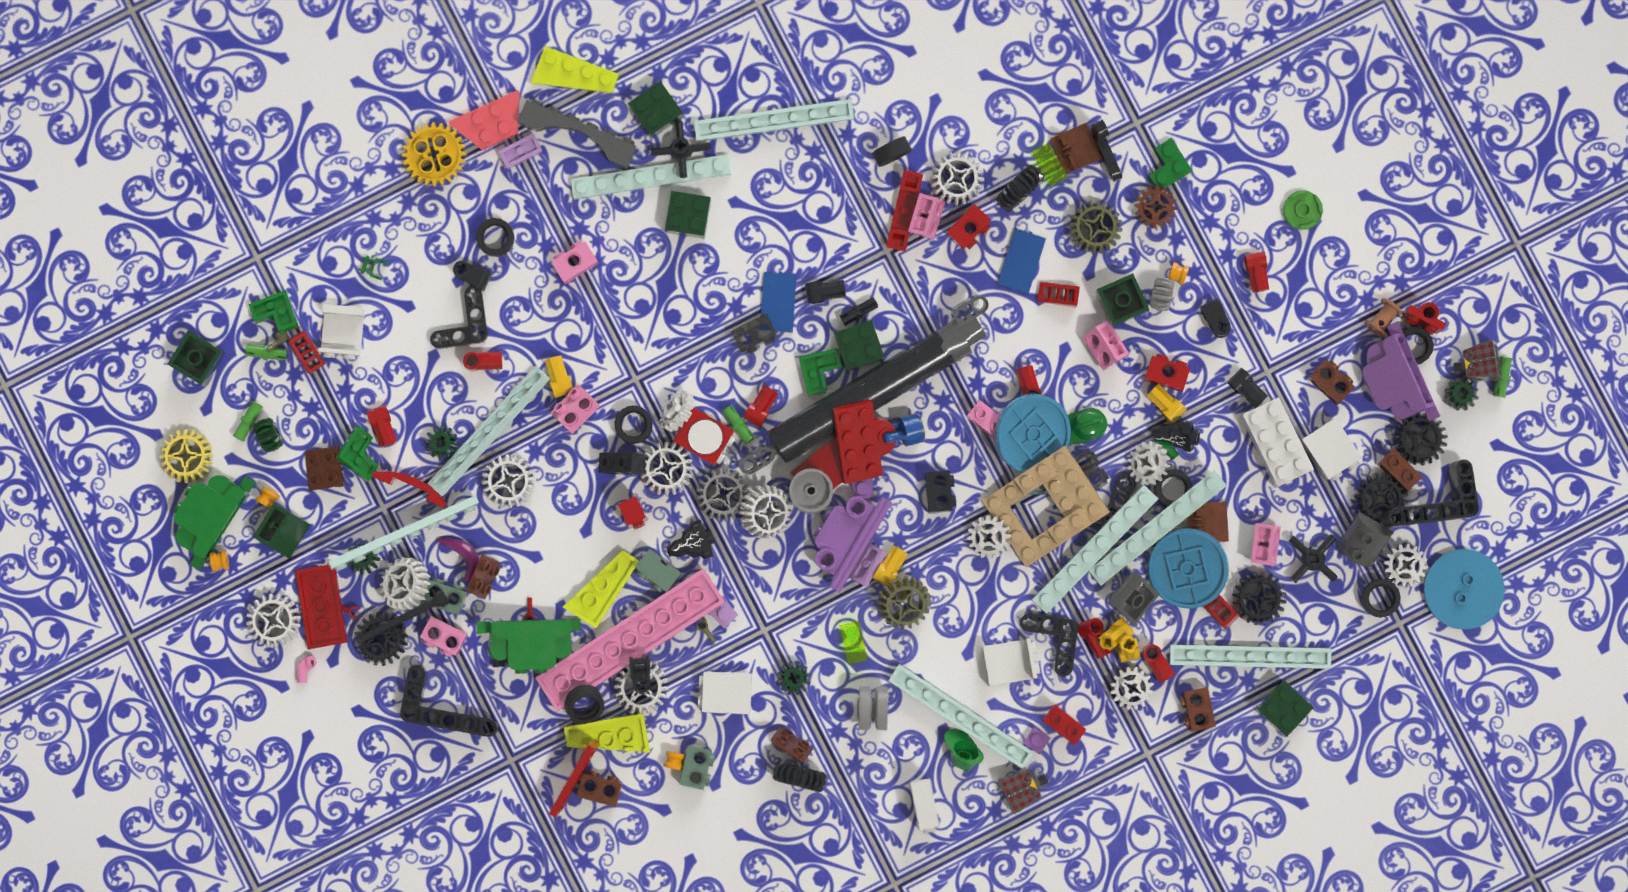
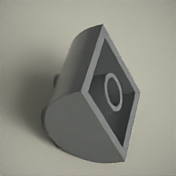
(1364, 540)
(1133, 597)

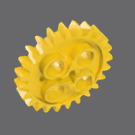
(450, 149)

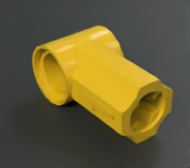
(560, 381)
(1170, 407)
(889, 568)
(1115, 634)
(1128, 649)

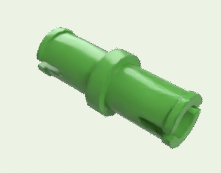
(261, 352)
(1501, 386)
(247, 421)
(738, 424)

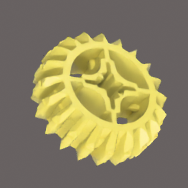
(186, 464)

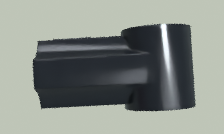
(819, 292)
(1244, 384)

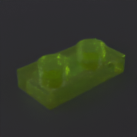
(1049, 164)
(853, 642)

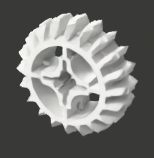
(962, 186)
(683, 463)
(498, 485)
(768, 525)
(405, 584)
(268, 628)
(630, 701)

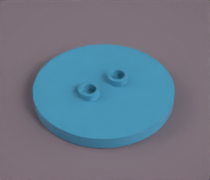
(1031, 431)
(1188, 568)
(1464, 589)

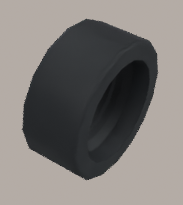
(892, 151)
(480, 237)
(1428, 342)
(633, 439)
(1171, 473)
(1380, 583)
(581, 692)

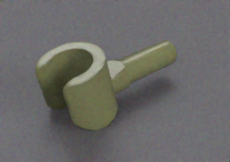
(281, 338)
(704, 627)

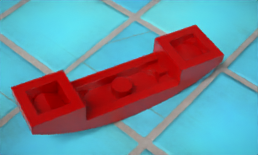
(904, 210)
(389, 477)

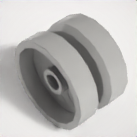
(811, 479)
(872, 708)

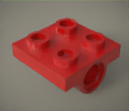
(1415, 316)

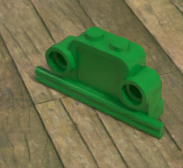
(207, 514)
(529, 642)

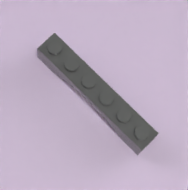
(539, 118)

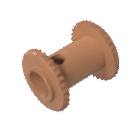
(1384, 316)

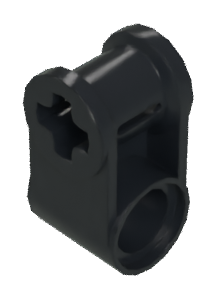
(475, 275)
(1215, 314)
(640, 672)

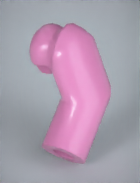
(303, 667)

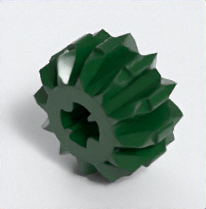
(1455, 388)
(268, 435)
(448, 440)
(363, 565)
(789, 683)

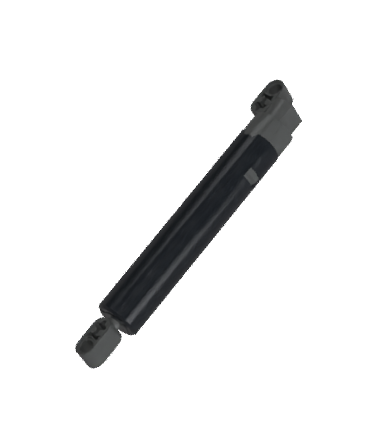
(879, 385)

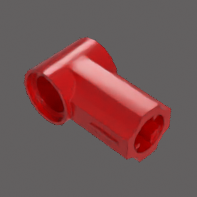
(1256, 266)
(486, 361)
(1028, 380)
(758, 410)
(381, 422)
(1092, 635)
(1158, 664)

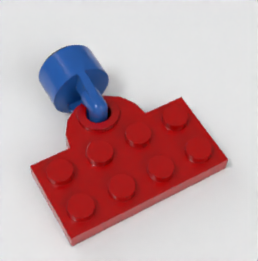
(867, 438)

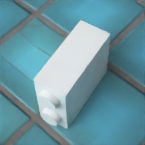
(1331, 450)
(725, 692)
(924, 805)

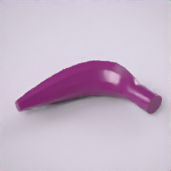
(466, 551)

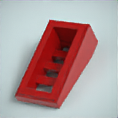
(1059, 287)
(295, 338)
(1230, 620)

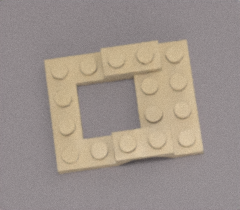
(1069, 491)

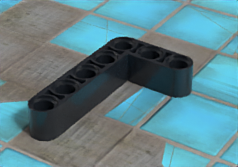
(1438, 510)
(440, 715)

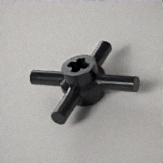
(685, 154)
(1319, 552)

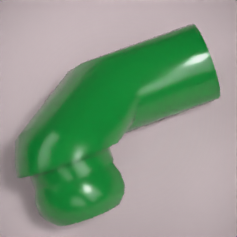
(1171, 451)

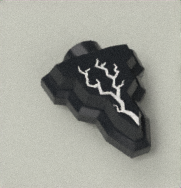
(1178, 434)
(694, 542)

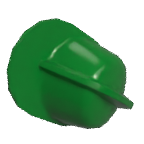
(1087, 425)
(963, 750)

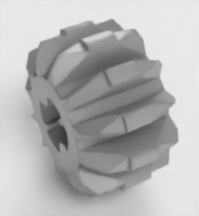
(1162, 294)

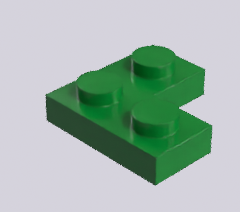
(1174, 166)
(277, 307)
(814, 366)
(353, 454)

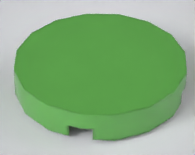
(1302, 210)

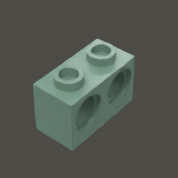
(457, 608)
(691, 766)

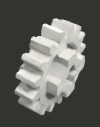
(676, 410)
(1142, 470)
(995, 542)
(1399, 558)
(1126, 696)

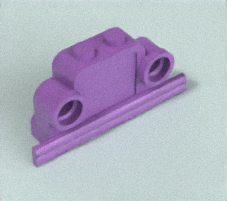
(1396, 378)
(847, 536)

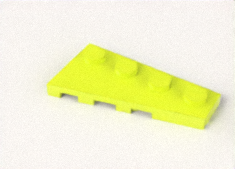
(573, 73)
(599, 594)
(614, 733)

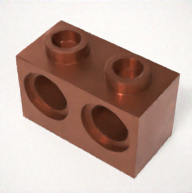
(1327, 386)
(1400, 469)
(1203, 708)
(598, 795)

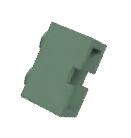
(652, 568)

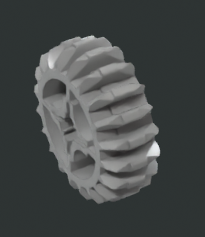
(716, 479)

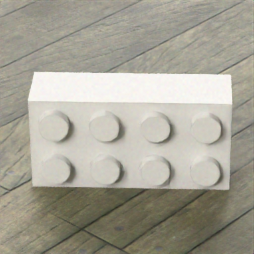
(1277, 442)

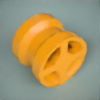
(1178, 273)
(267, 497)
(219, 561)
(674, 760)

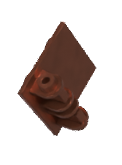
(1076, 148)
(324, 469)
(1211, 519)
(483, 577)
(792, 745)

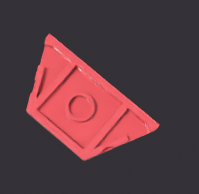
(490, 122)

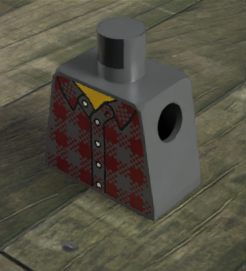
(1480, 363)
(1022, 789)

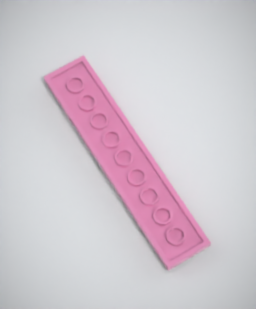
(632, 637)

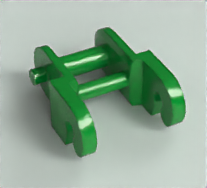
(366, 260)

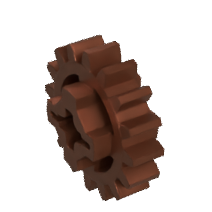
(1155, 216)

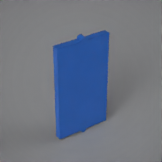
(1021, 261)
(779, 300)

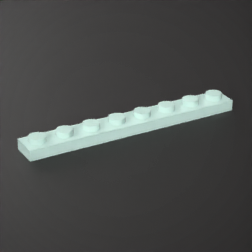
(774, 120)
(649, 177)
(489, 431)
(1157, 527)
(396, 537)
(1094, 549)
(1250, 656)
(961, 716)

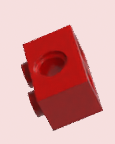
(972, 216)
(1155, 375)
(633, 513)
(1064, 725)

